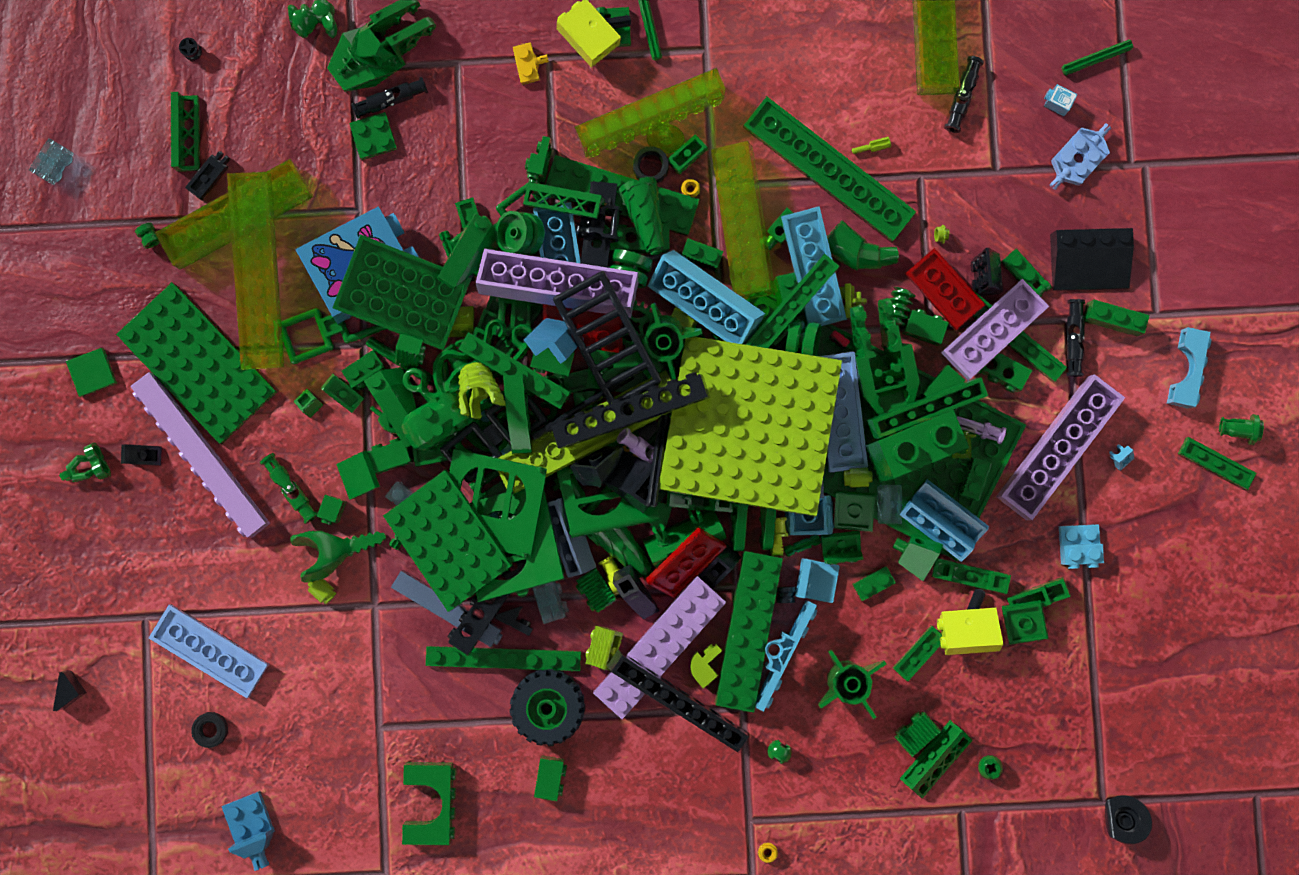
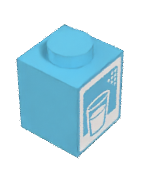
(1059, 99)

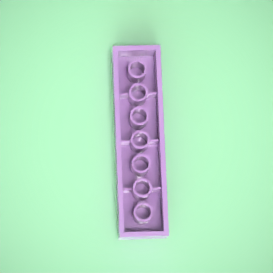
(543, 278)
(1060, 447)
(663, 642)

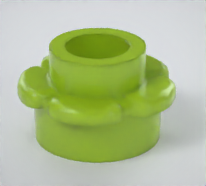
(941, 234)

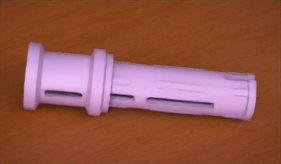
(984, 430)

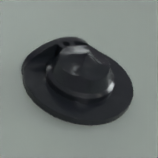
(1127, 819)

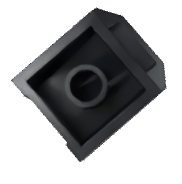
(598, 466)

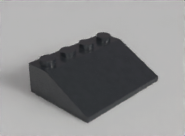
(1091, 259)

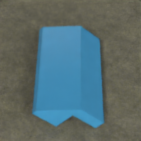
(552, 335)
(944, 520)

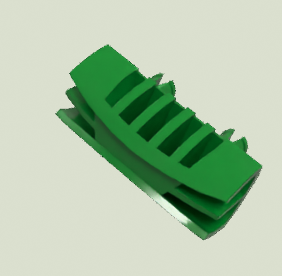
(667, 540)

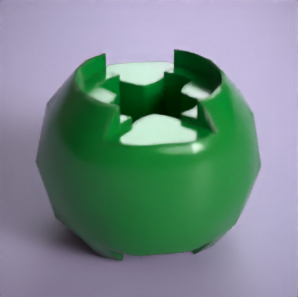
(779, 751)
(989, 774)

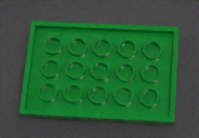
(399, 292)
(447, 541)

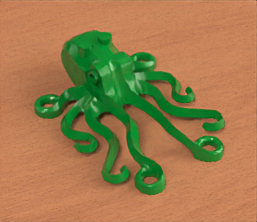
(441, 416)

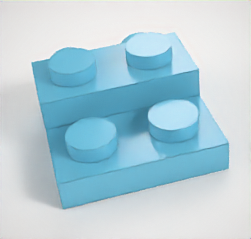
(1080, 546)

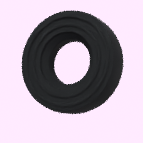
(197, 730)

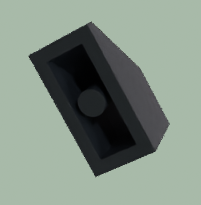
(720, 567)

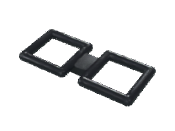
(492, 434)

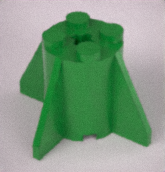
(662, 348)
(860, 682)

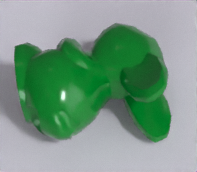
(305, 19)

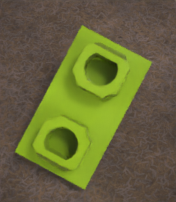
(848, 294)

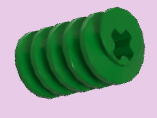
(900, 301)

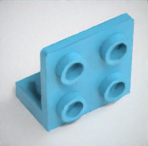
(817, 580)

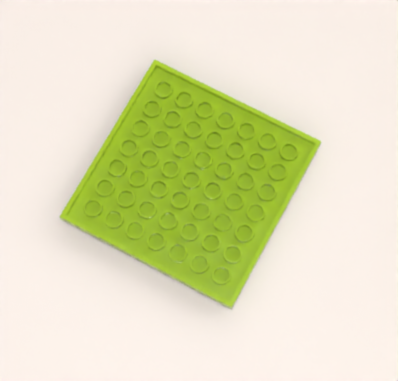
(759, 431)

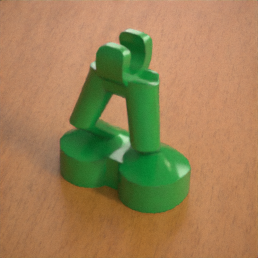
(93, 455)

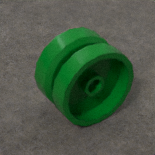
(519, 233)
(633, 262)
(803, 340)

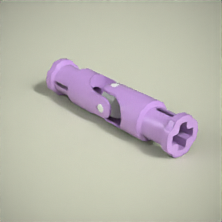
(636, 445)

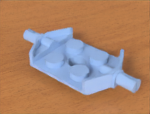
(1090, 146)

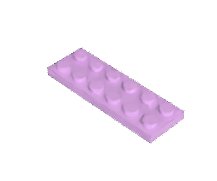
(995, 329)

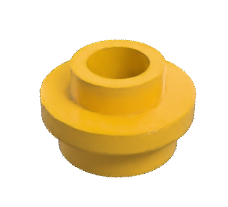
(690, 182)
(767, 858)

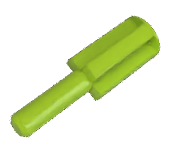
(874, 145)

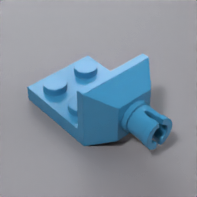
(249, 828)

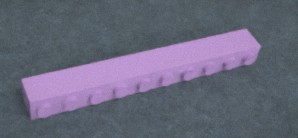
(200, 455)

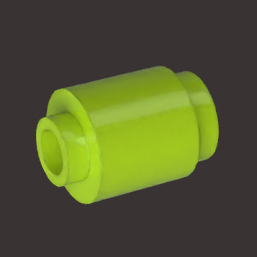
(857, 477)
(321, 591)

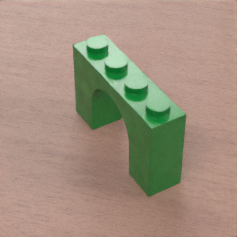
(439, 777)

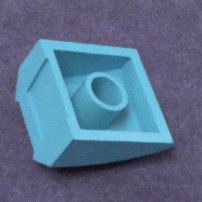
(810, 525)

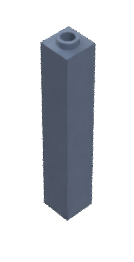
(425, 596)

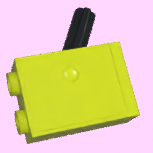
(590, 32)
(970, 629)

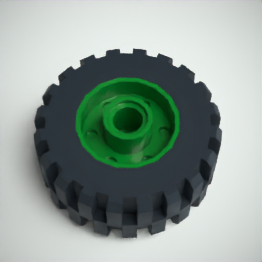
(544, 725)

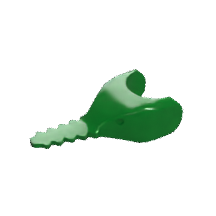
(332, 550)

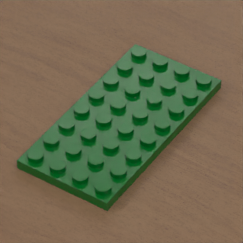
(196, 363)

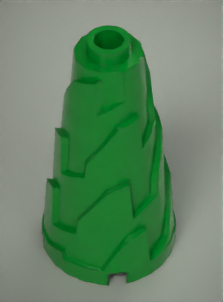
(644, 210)
(624, 548)

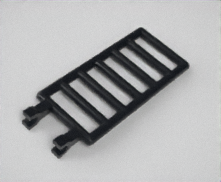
(587, 350)

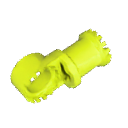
(780, 531)
(610, 567)

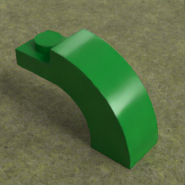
(628, 363)
(689, 502)

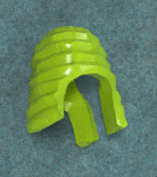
(483, 385)

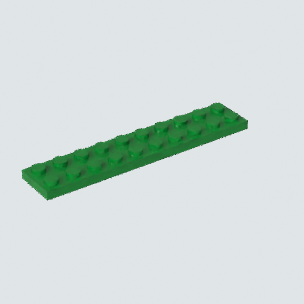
(829, 169)

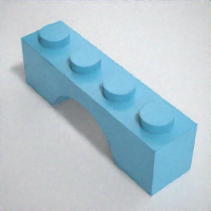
(1194, 345)

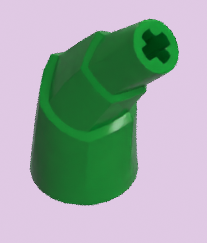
(856, 252)

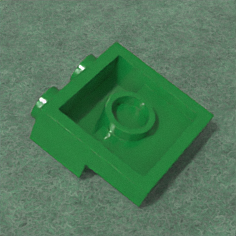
(538, 163)

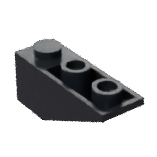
(634, 592)

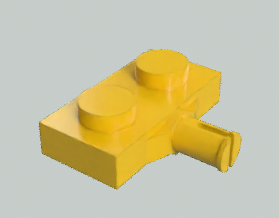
(528, 63)

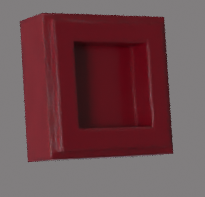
(839, 339)

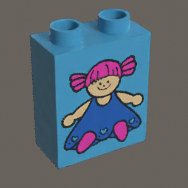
(330, 254)

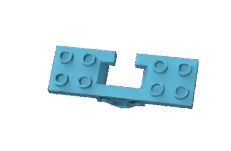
(787, 646)

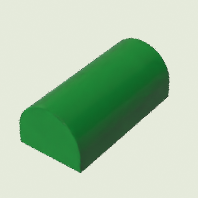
(687, 154)

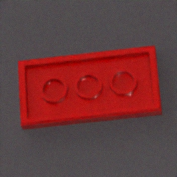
(945, 289)
(686, 562)

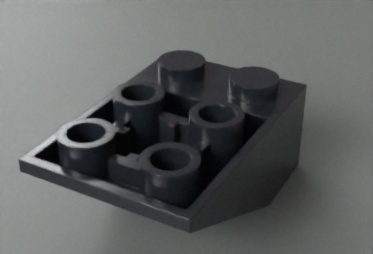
(987, 273)
(631, 480)

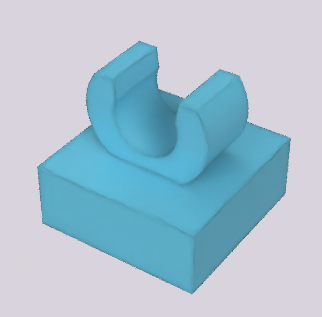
(1123, 458)

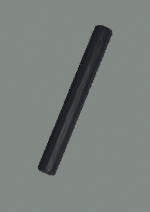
(657, 462)

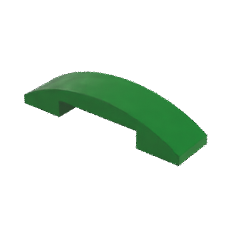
(971, 576)

